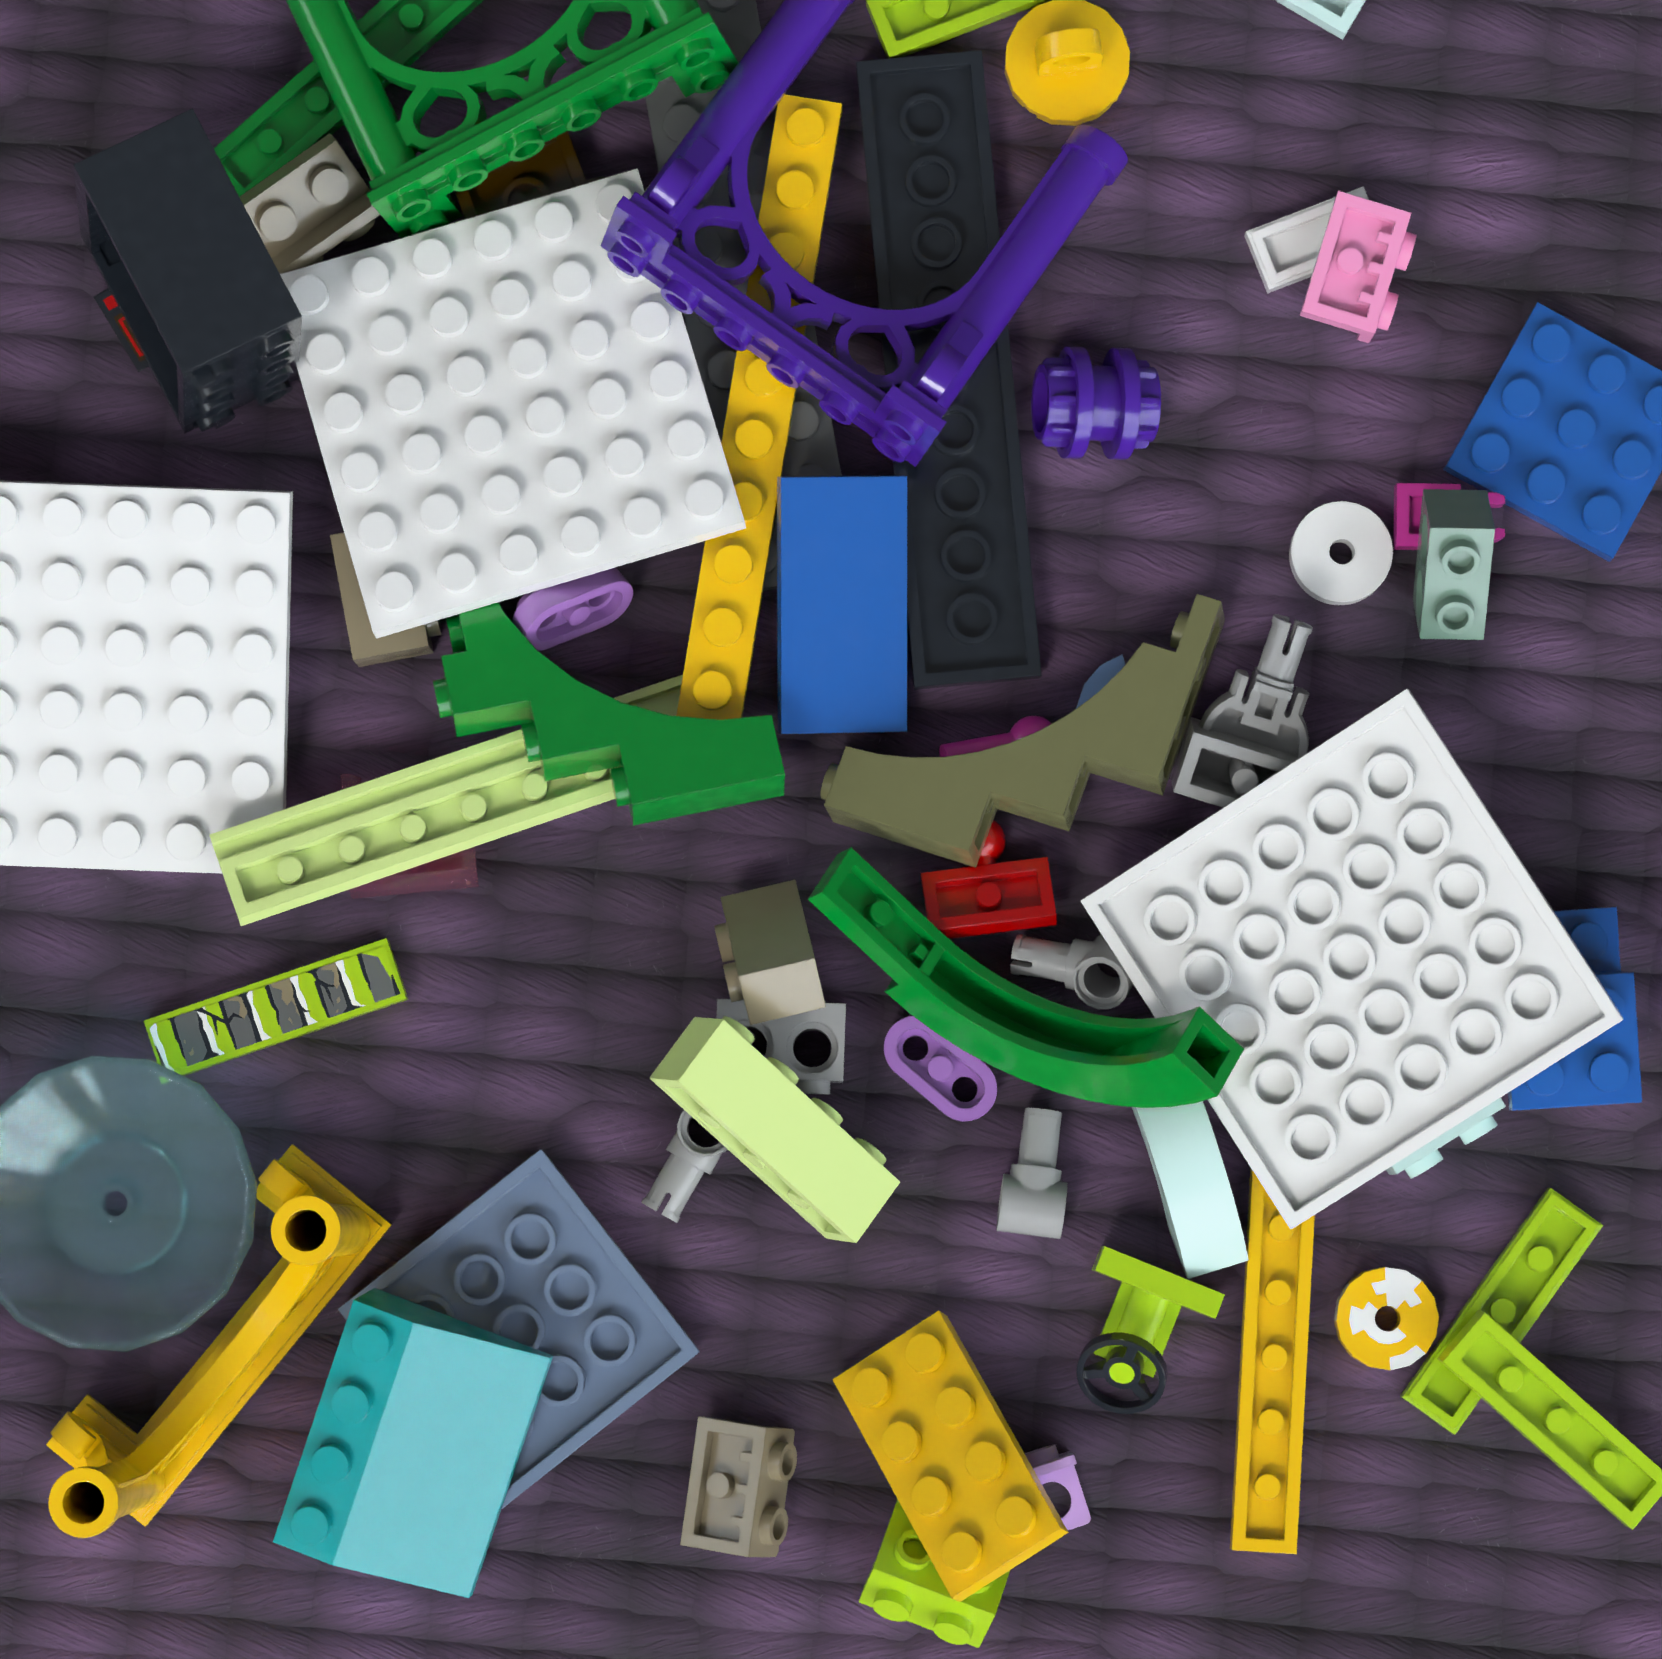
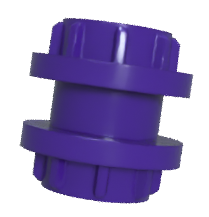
(1096, 403)

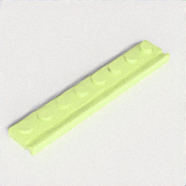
(405, 819)

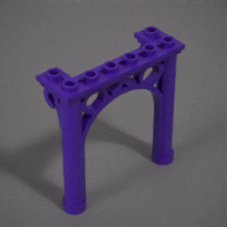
(897, 408)

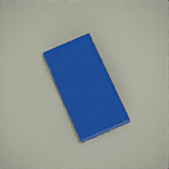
(841, 604)

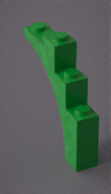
(662, 760)

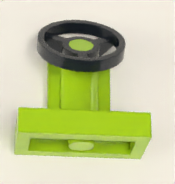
(1138, 1329)

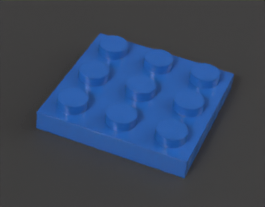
(1567, 433)

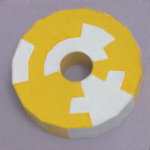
(1415, 1322)

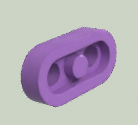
(572, 608)
(939, 1070)

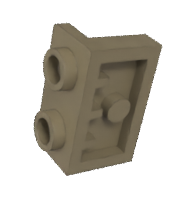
(310, 206)
(738, 1488)

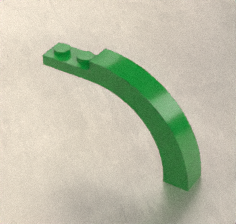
(1018, 1032)

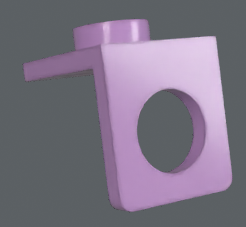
(1060, 1469)

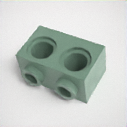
(1453, 564)

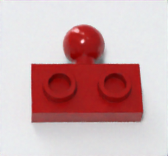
(991, 895)

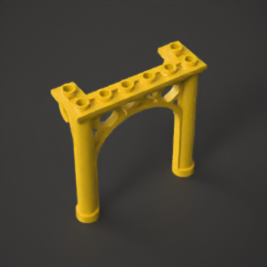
(116, 1472)

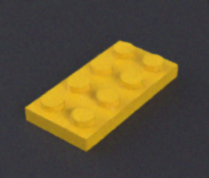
(950, 1456)

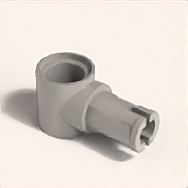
(1075, 966)
(682, 1170)
(1033, 1193)

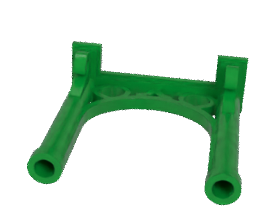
(416, 190)

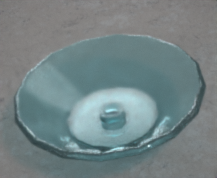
(187, 1215)

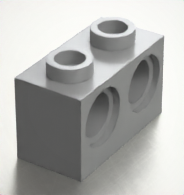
(783, 1033)

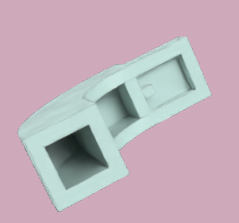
(1193, 1187)

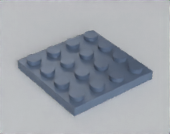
(550, 1277)

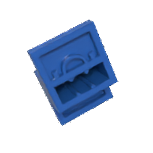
(1608, 1065)

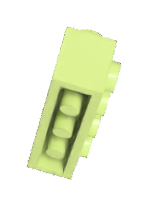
(776, 1127)

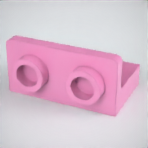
(1357, 265)

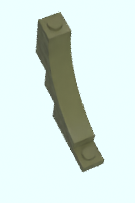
(1120, 733)

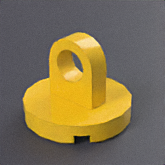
(1067, 61)

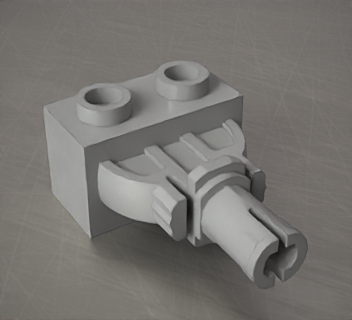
(1249, 736)

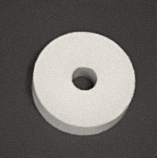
(1344, 524)

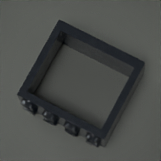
(189, 272)

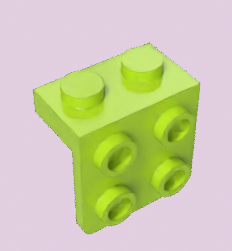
(909, 1589)

